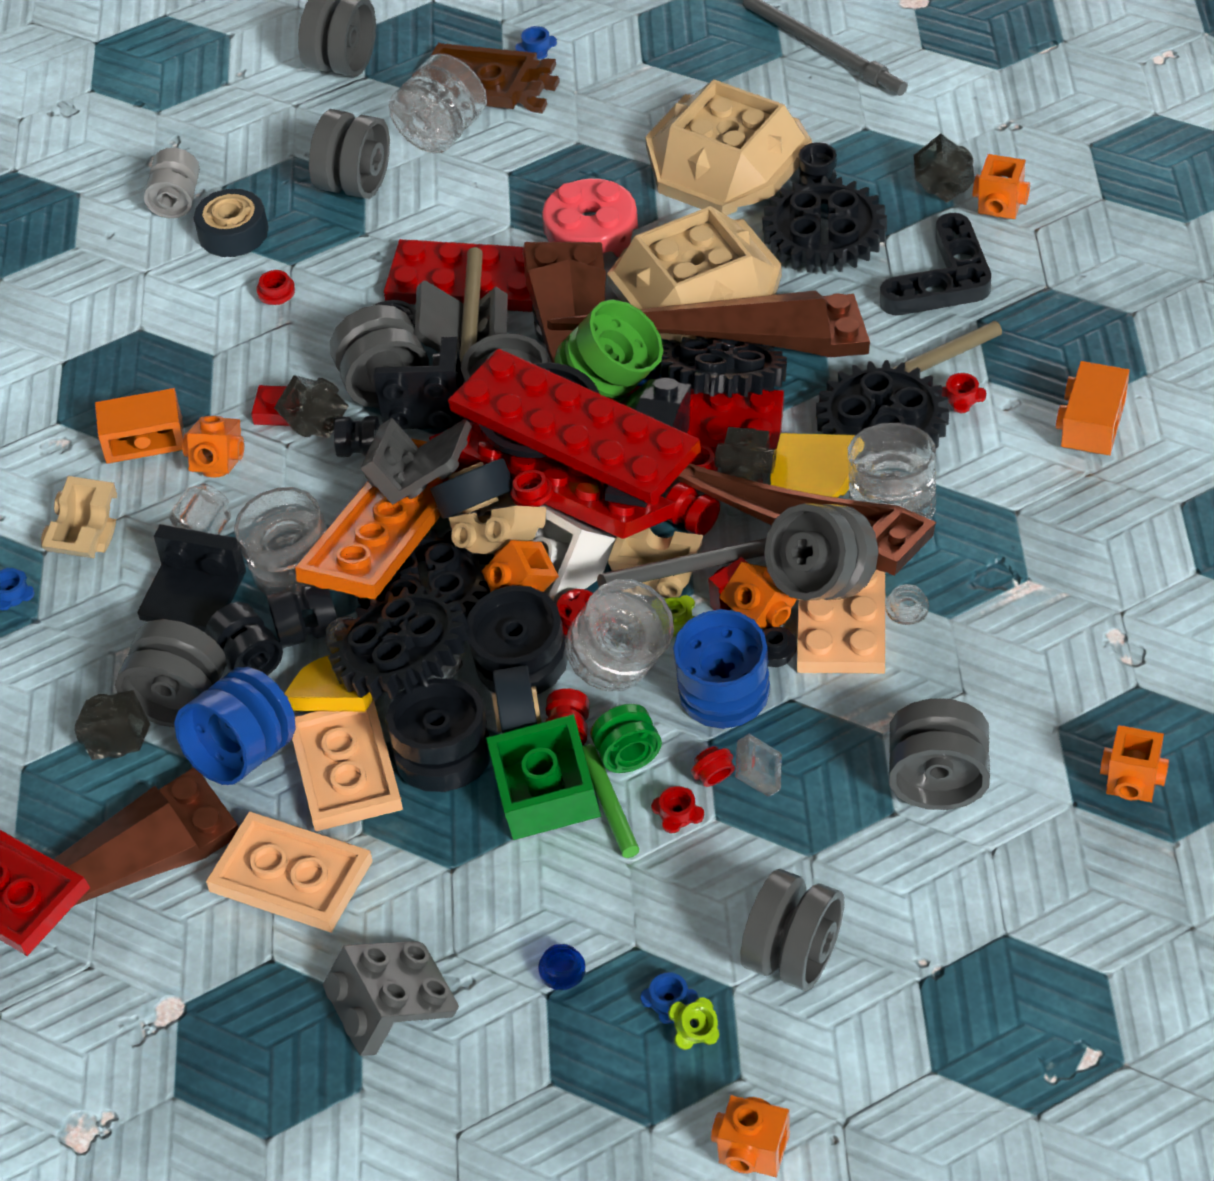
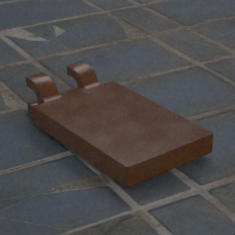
(507, 74)

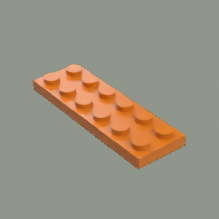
(369, 541)

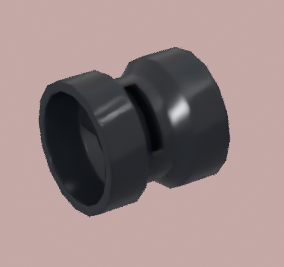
(817, 161)
(354, 435)

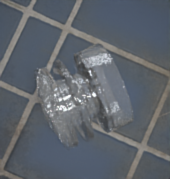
(437, 103)
(893, 467)
(276, 535)
(631, 618)

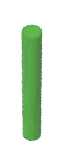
(610, 803)

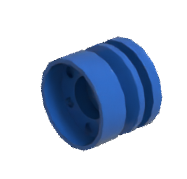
(722, 668)
(235, 725)

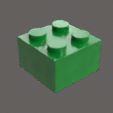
(543, 777)

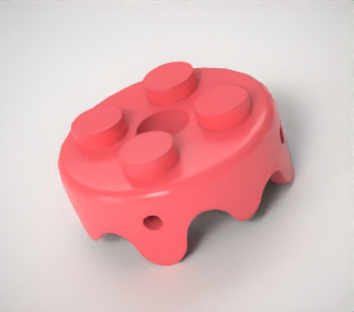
(611, 224)

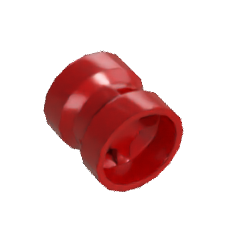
(693, 510)
(569, 702)

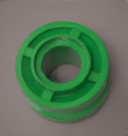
(625, 738)

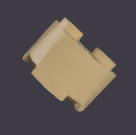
(82, 519)
(495, 531)
(649, 548)

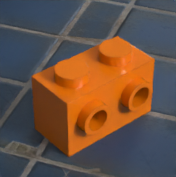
(1093, 407)
(139, 425)

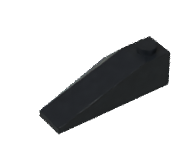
(664, 401)

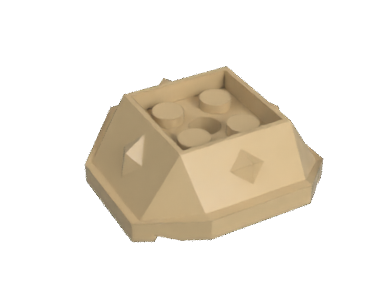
(725, 148)
(694, 262)

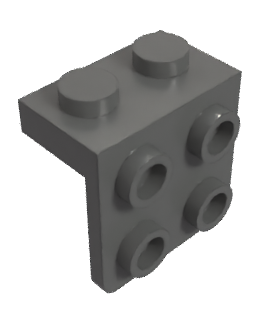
(442, 315)
(405, 470)
(383, 986)

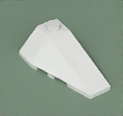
(573, 546)

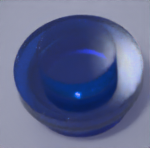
(561, 967)

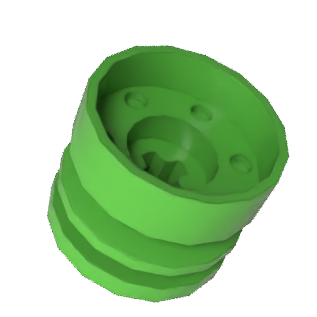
(613, 347)

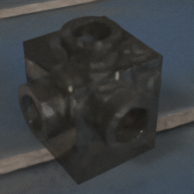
(944, 168)
(311, 406)
(746, 454)
(112, 725)

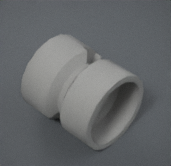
(171, 183)

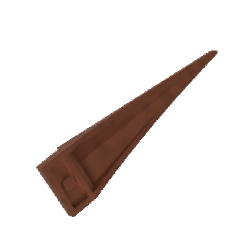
(563, 282)
(790, 321)
(897, 530)
(152, 836)

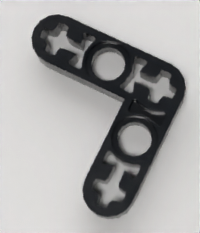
(957, 272)

